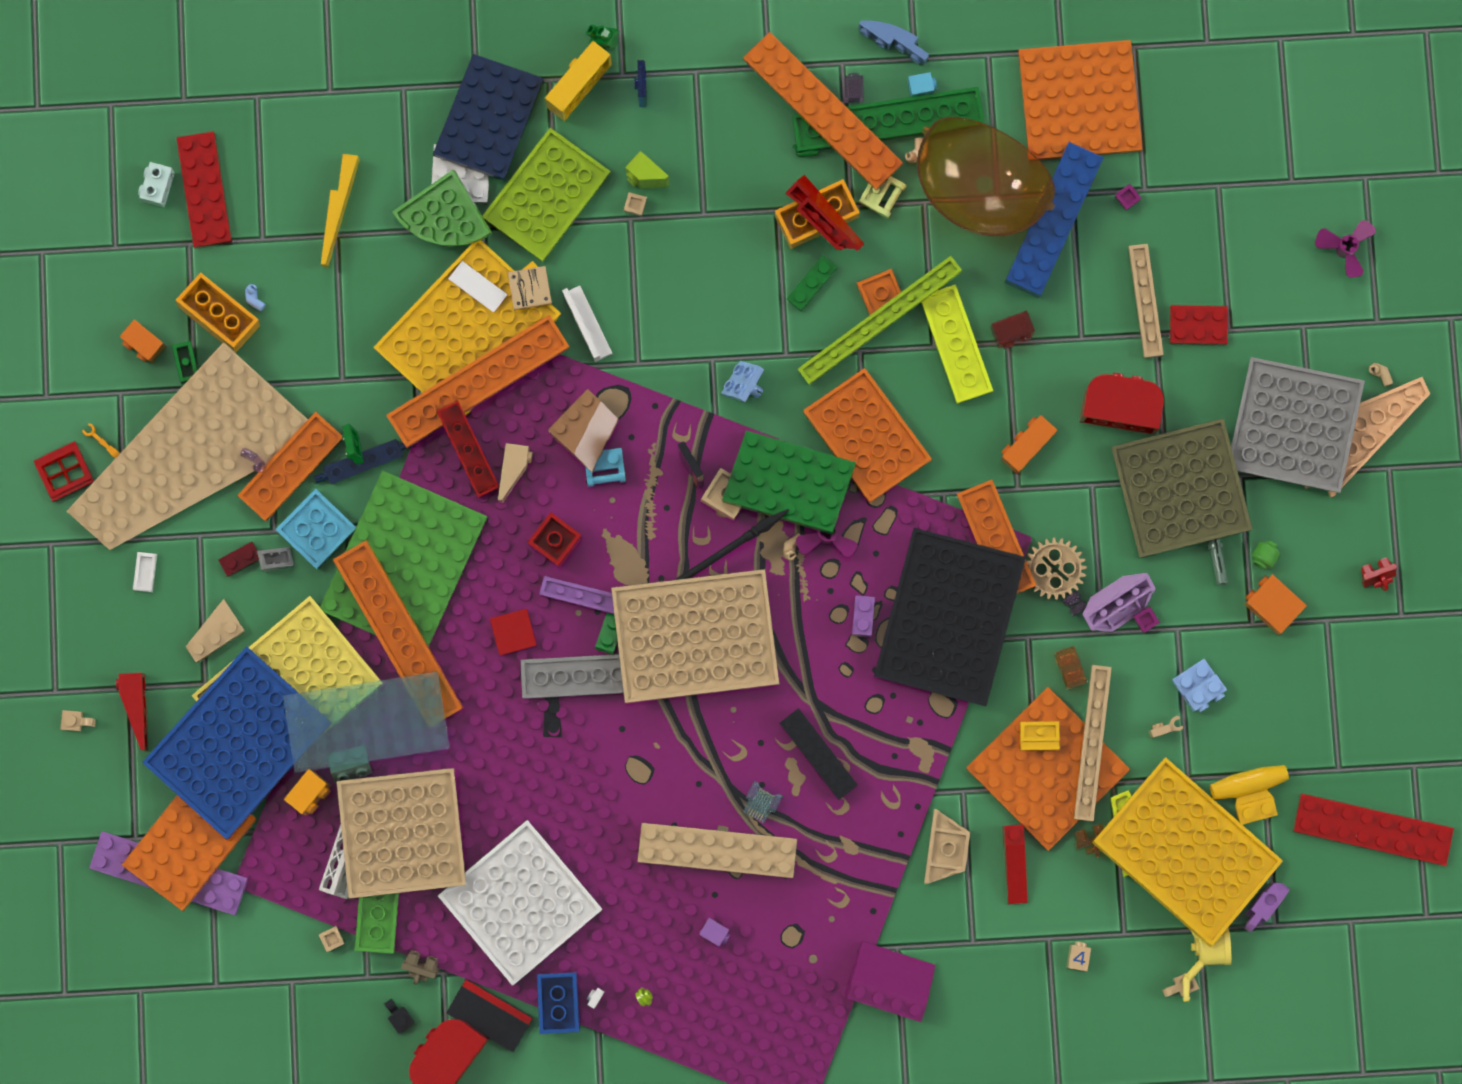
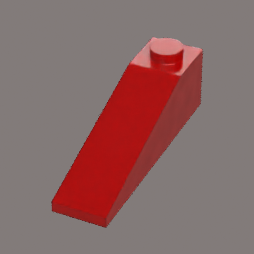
(133, 695)
(1015, 863)

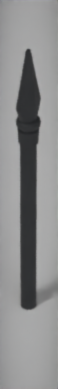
(762, 526)

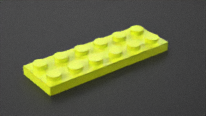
(956, 344)

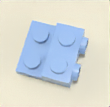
(1199, 686)

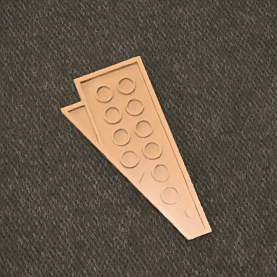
(1379, 420)

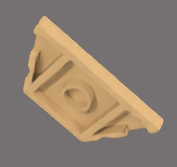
(946, 848)

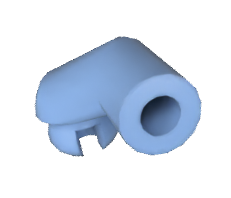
(252, 297)

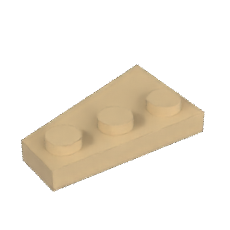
(216, 632)

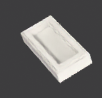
(145, 572)

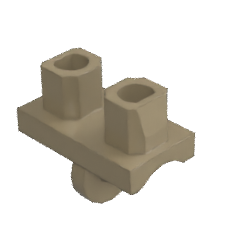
(420, 970)

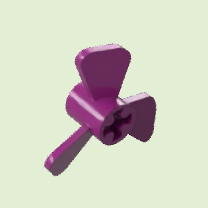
(1328, 240)
(809, 541)

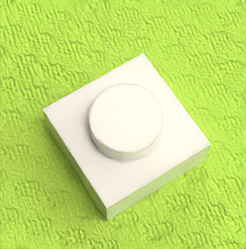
(594, 997)

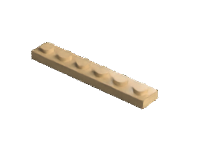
(1145, 301)

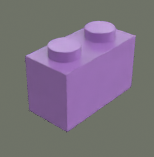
(863, 616)

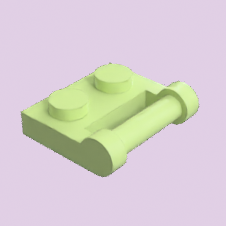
(871, 198)

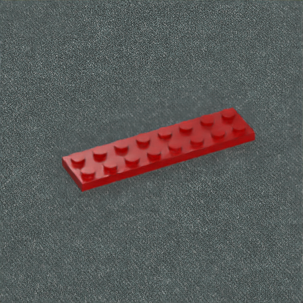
(1373, 829)

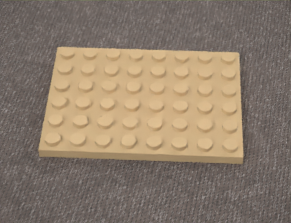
(695, 636)

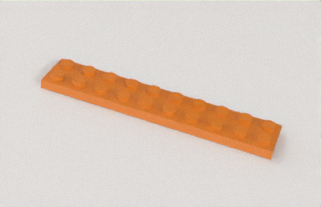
(822, 111)
(479, 379)
(391, 619)

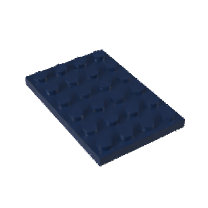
(488, 117)

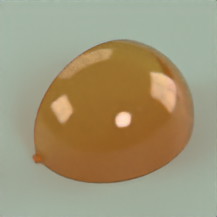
(982, 177)

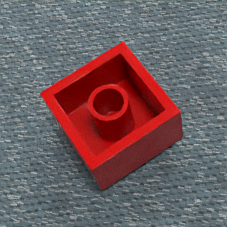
(555, 540)

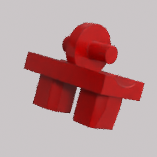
(1379, 577)

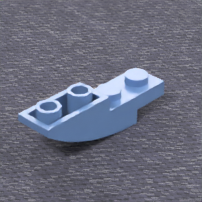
(887, 35)

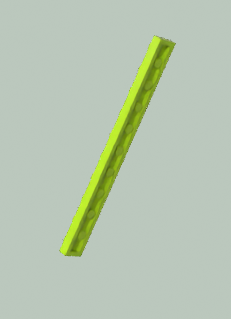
(880, 320)

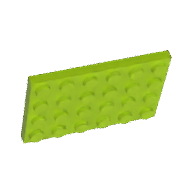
(546, 194)

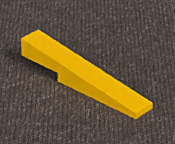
(337, 205)

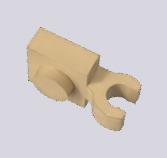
(74, 721)
(1160, 729)
(1178, 987)

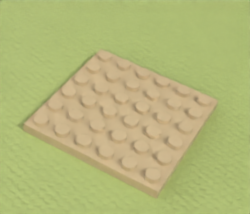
(401, 833)

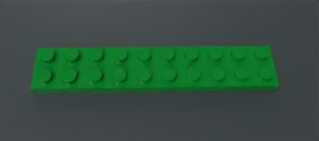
(899, 116)

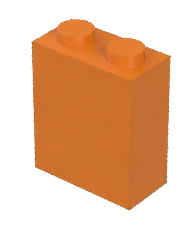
(1274, 604)

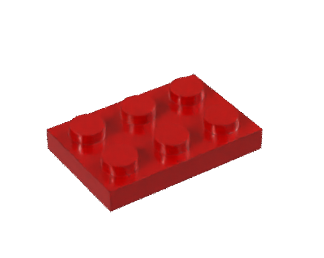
(1199, 325)

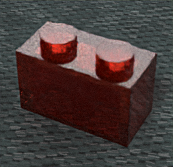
(1012, 329)

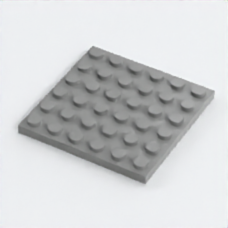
(1296, 424)

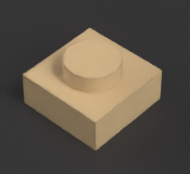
(635, 204)
(331, 939)

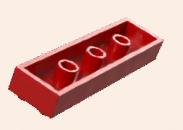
(467, 448)

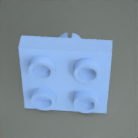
(743, 382)

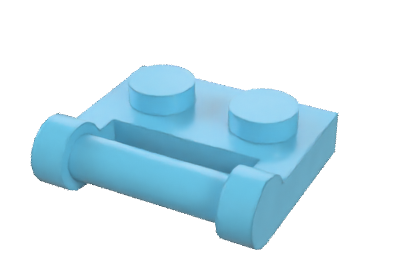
(609, 460)

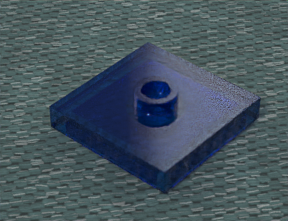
(640, 83)

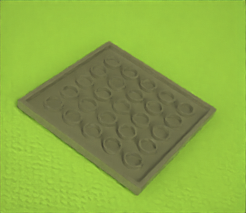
(1181, 488)

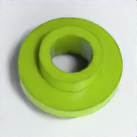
(644, 997)

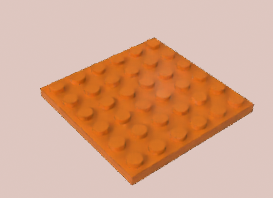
(1080, 98)
(1042, 784)

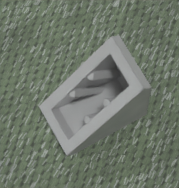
(275, 559)

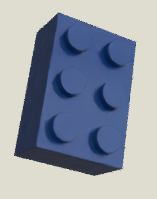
(558, 1003)

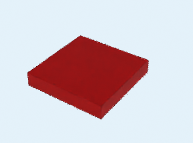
(513, 632)

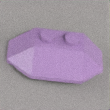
(1118, 602)

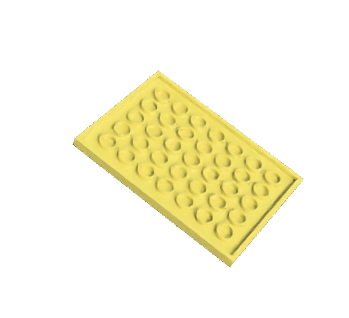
(308, 652)

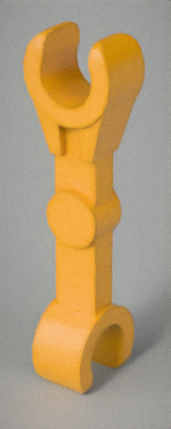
(112, 451)

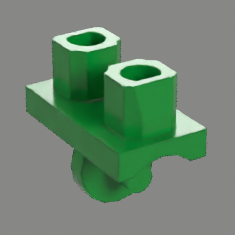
(603, 36)

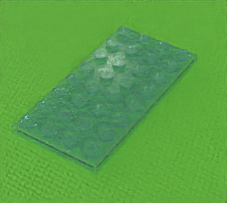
(366, 721)

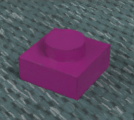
(1127, 197)
(1146, 619)

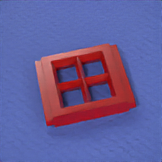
(56, 456)

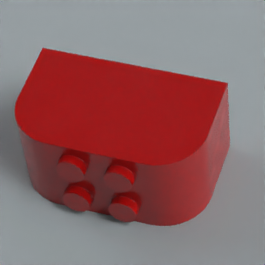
(1123, 403)
(446, 1053)

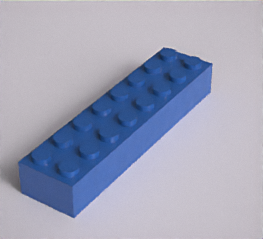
(1048, 235)

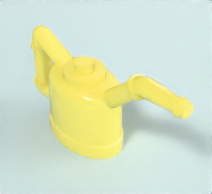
(1216, 955)

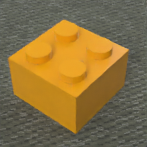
(308, 793)

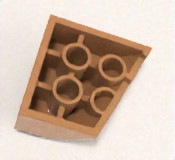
(585, 429)

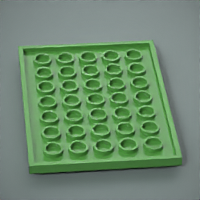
(421, 547)

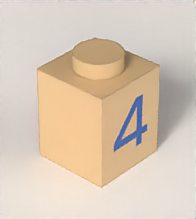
(1078, 956)

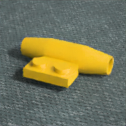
(1251, 792)

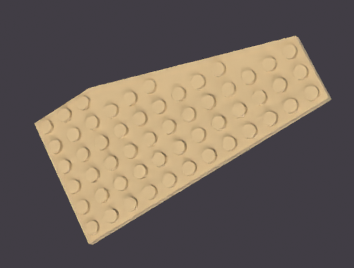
(189, 449)

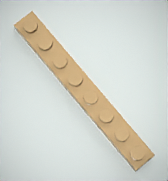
(1092, 743)

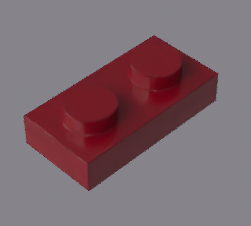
(239, 559)

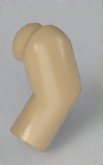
(911, 157)

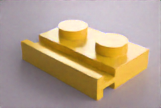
(1039, 735)

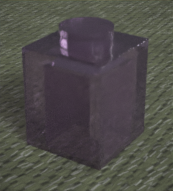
(853, 88)

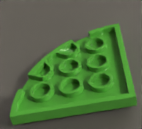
(444, 214)

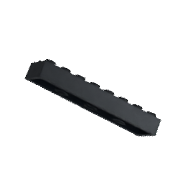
(818, 754)

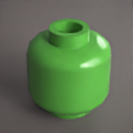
(1265, 554)

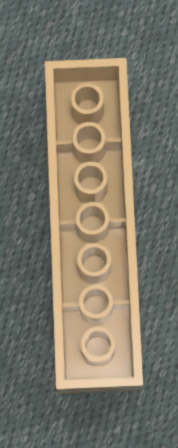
(717, 850)

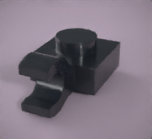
(400, 1018)

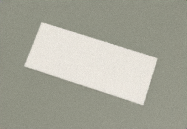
(477, 286)

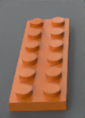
(290, 466)
(991, 524)

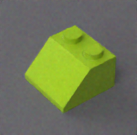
(645, 173)

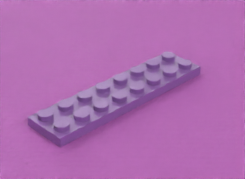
(220, 892)

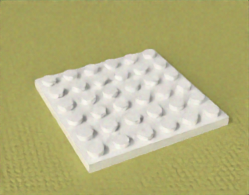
(520, 902)

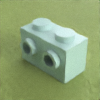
(156, 184)

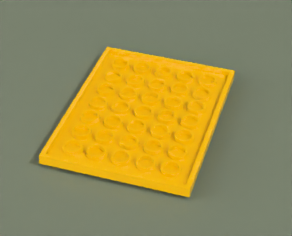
(452, 327)
(1187, 852)

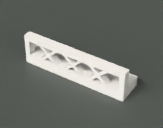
(587, 323)
(338, 875)

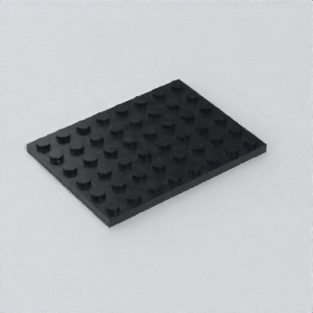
(950, 617)

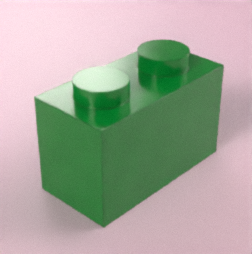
(184, 360)

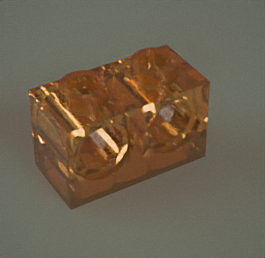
(1070, 667)

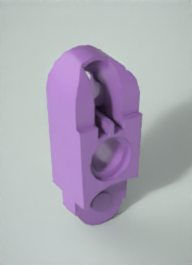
(1265, 905)

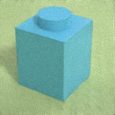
(921, 84)

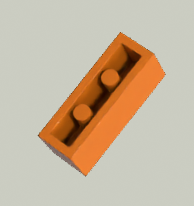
(1028, 443)

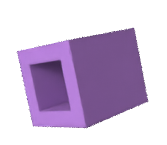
(715, 932)

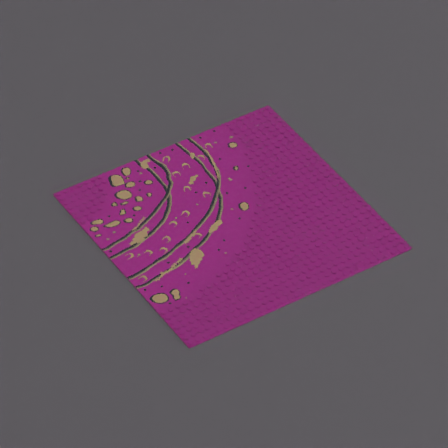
(775, 992)

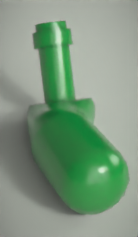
(805, 153)

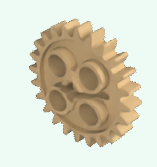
(1067, 555)

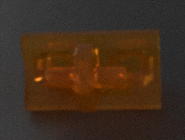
(1082, 840)

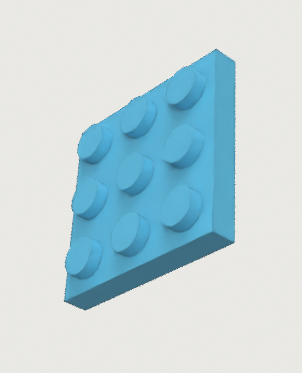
(316, 529)

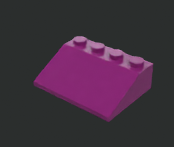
(890, 981)

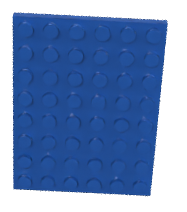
(229, 745)

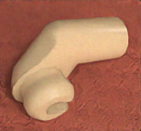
(1382, 372)
(789, 548)

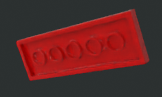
(204, 189)

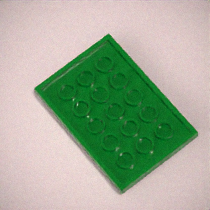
(784, 476)

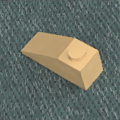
(514, 465)

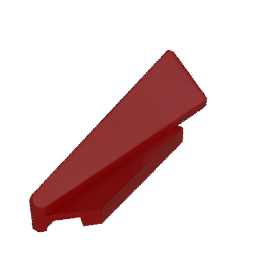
(822, 215)

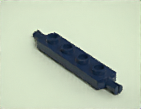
(372, 458)

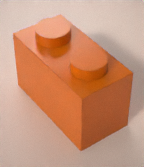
(142, 341)

